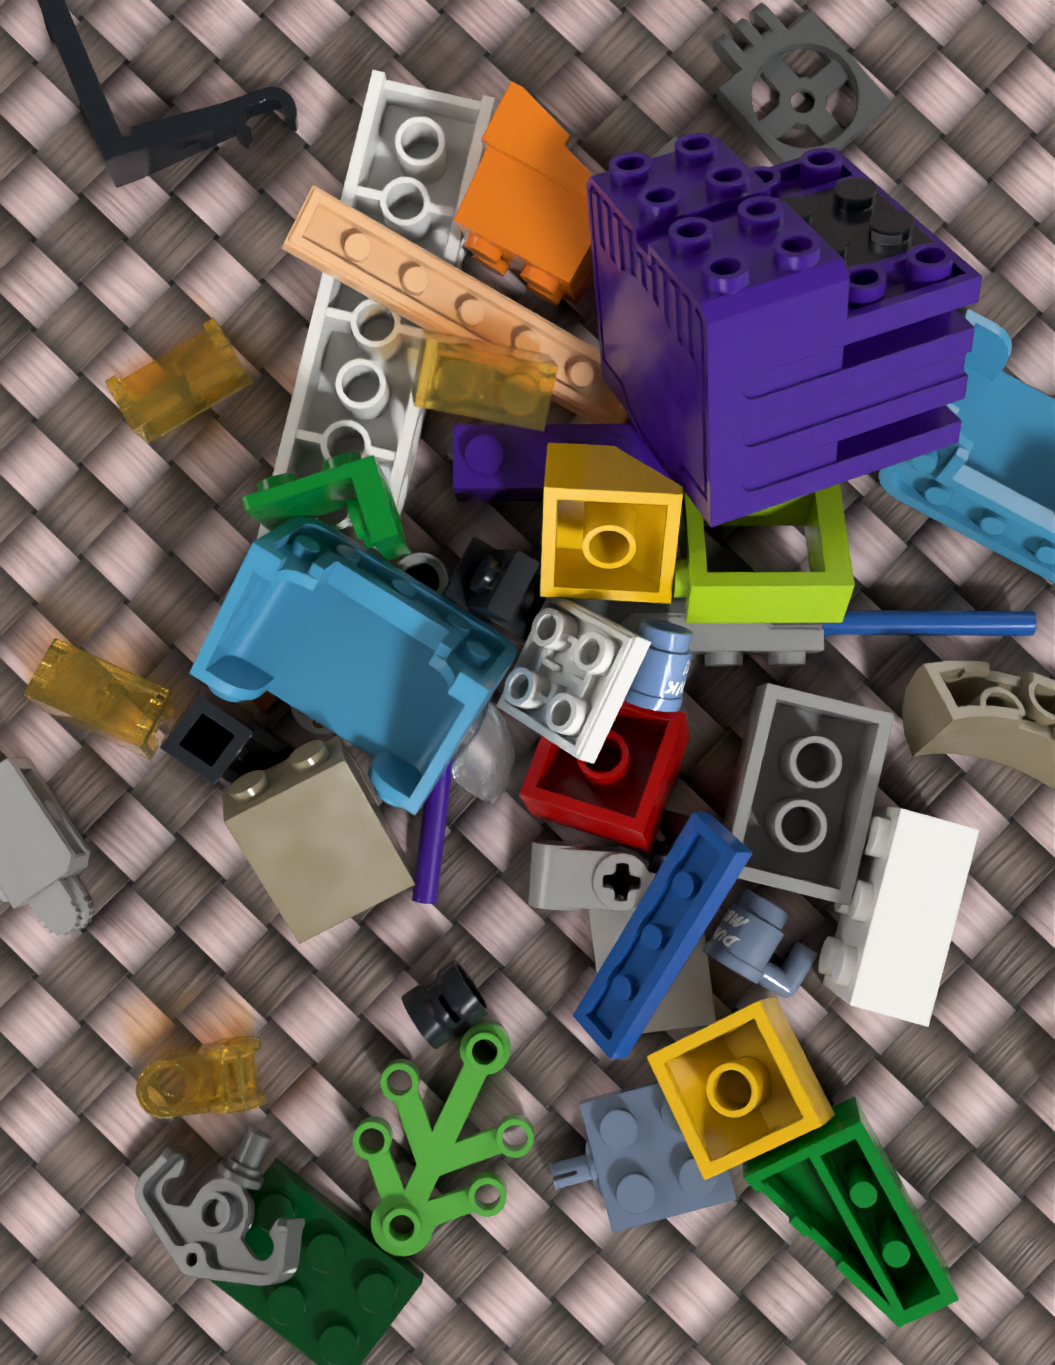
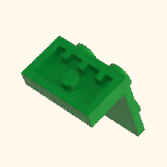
(343, 483)

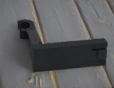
(159, 141)

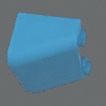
(1001, 472)
(355, 653)

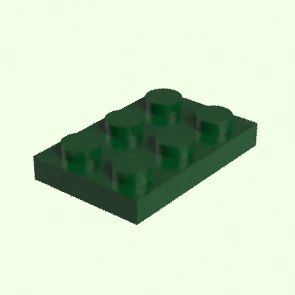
(344, 1281)

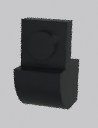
(497, 588)
(222, 740)

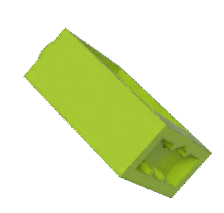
(770, 596)

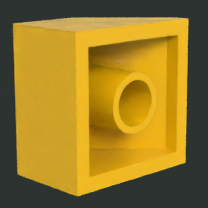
(607, 526)
(740, 1087)

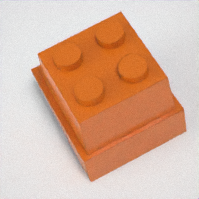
(529, 202)

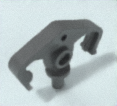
(211, 1232)

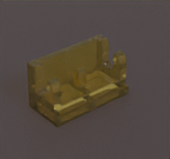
(180, 384)
(100, 698)

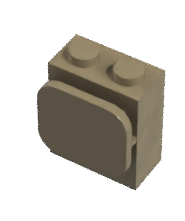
(316, 837)

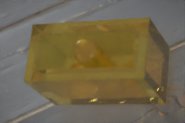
(483, 380)

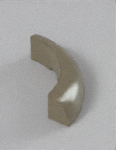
(982, 715)

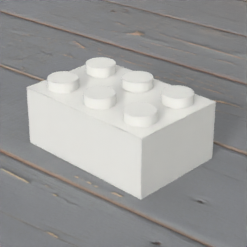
(900, 914)

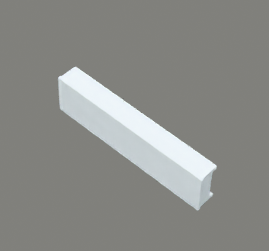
(359, 357)

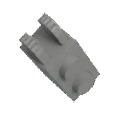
(40, 851)

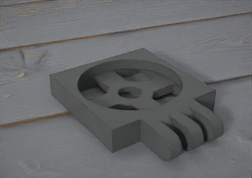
(763, 58)

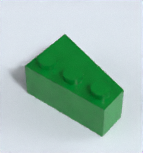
(857, 1210)

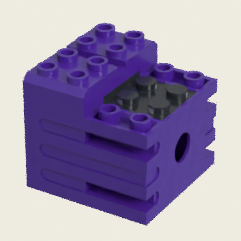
(773, 321)

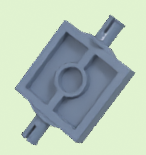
(639, 1160)

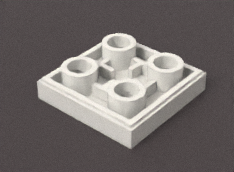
(573, 676)

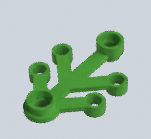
(438, 1149)

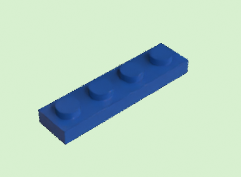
(661, 934)

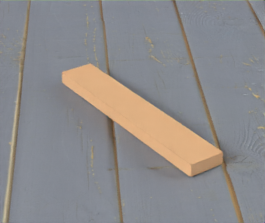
(444, 298)

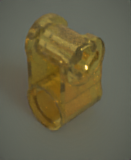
(217, 1077)

